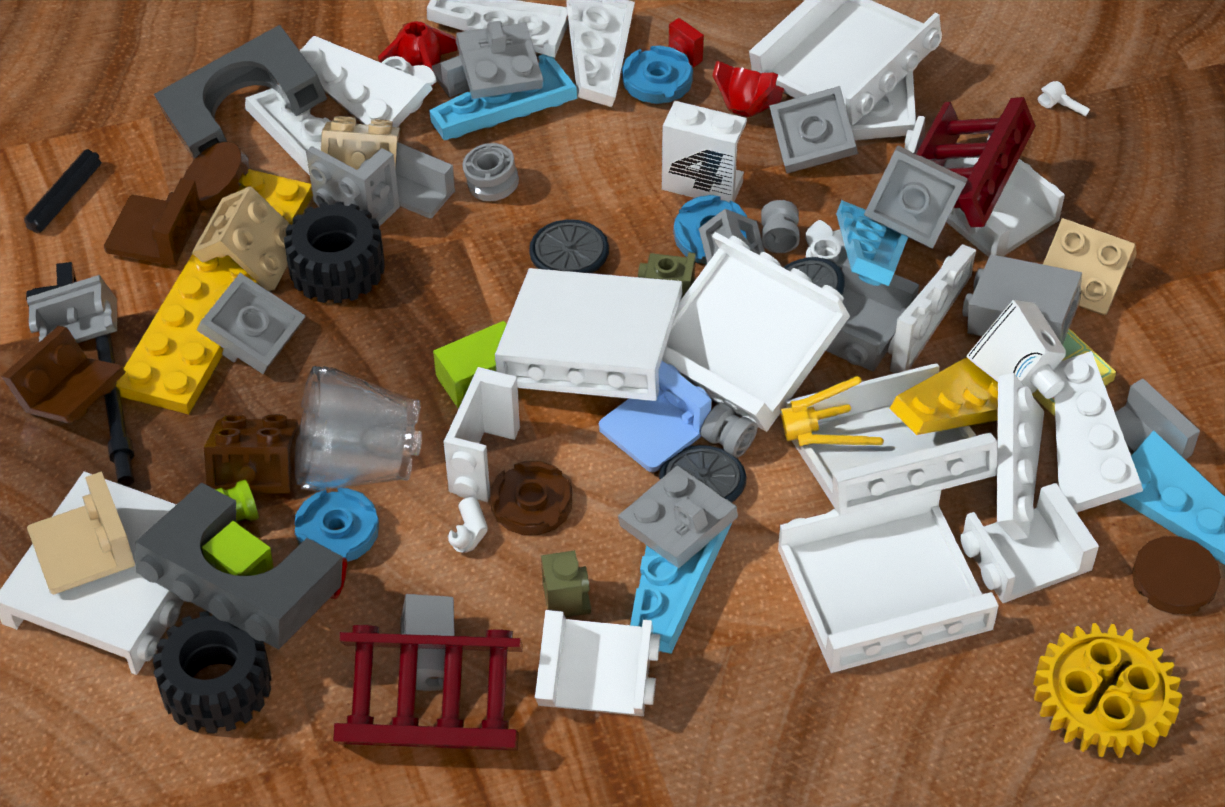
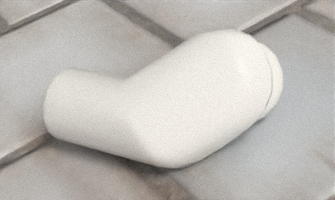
(472, 530)

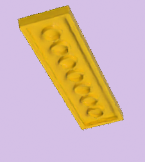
(172, 356)

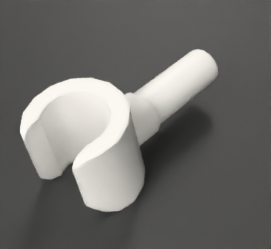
(1056, 93)

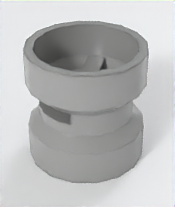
(780, 226)
(729, 430)

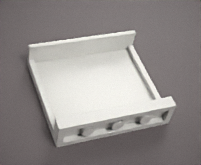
(846, 46)
(752, 330)
(589, 333)
(905, 463)
(883, 581)
(111, 613)

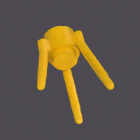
(802, 421)

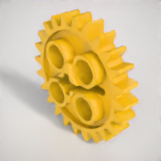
(1141, 712)

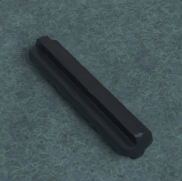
(62, 191)

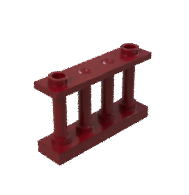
(995, 156)
(449, 728)

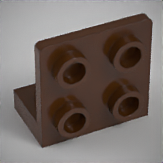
(156, 227)
(59, 379)
(251, 452)

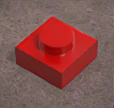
(686, 40)

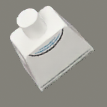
(1022, 345)

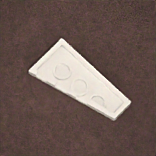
(598, 45)
(292, 132)
(1090, 443)
(1017, 455)

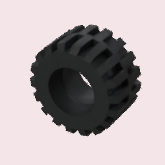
(334, 252)
(217, 700)

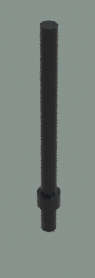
(120, 446)

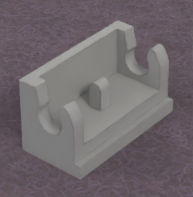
(83, 307)
(428, 617)

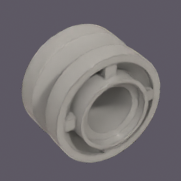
(490, 172)

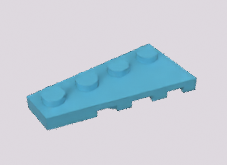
(467, 115)
(869, 245)
(1178, 496)
(670, 592)

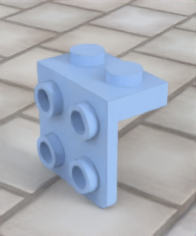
(659, 428)

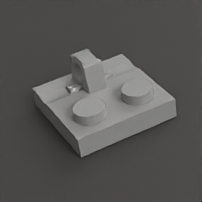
(499, 60)
(813, 129)
(915, 196)
(250, 323)
(678, 516)

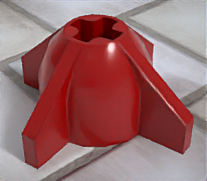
(420, 45)
(746, 90)

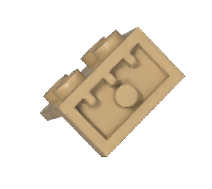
(358, 142)
(250, 234)
(1098, 257)
(82, 541)

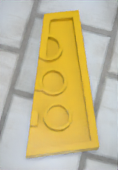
(949, 400)

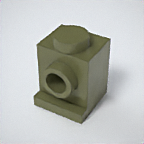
(670, 268)
(565, 584)

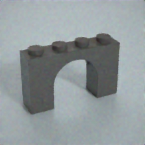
(264, 61)
(263, 605)

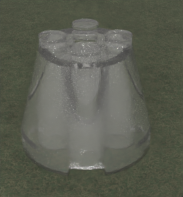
(353, 432)

